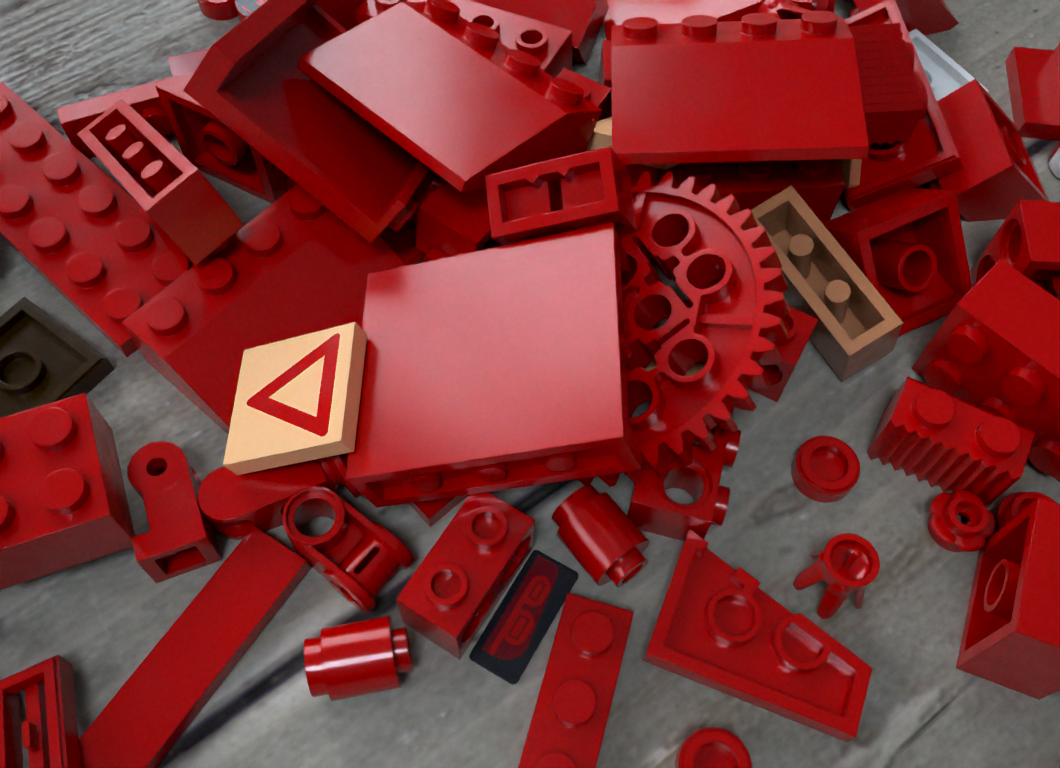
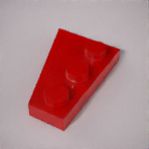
(749, 646)

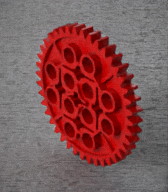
(725, 326)

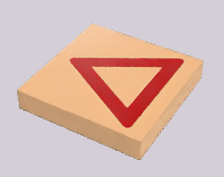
(297, 400)

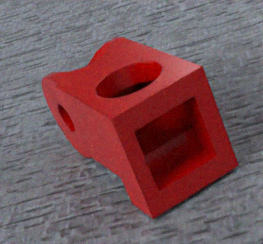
(254, 498)
(179, 530)

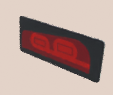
(523, 617)

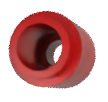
(600, 536)
(357, 658)

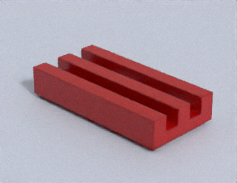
(50, 721)

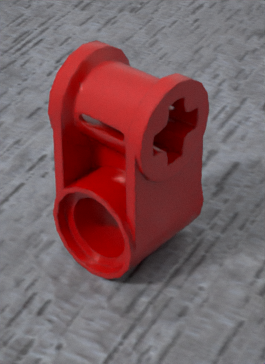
(353, 555)

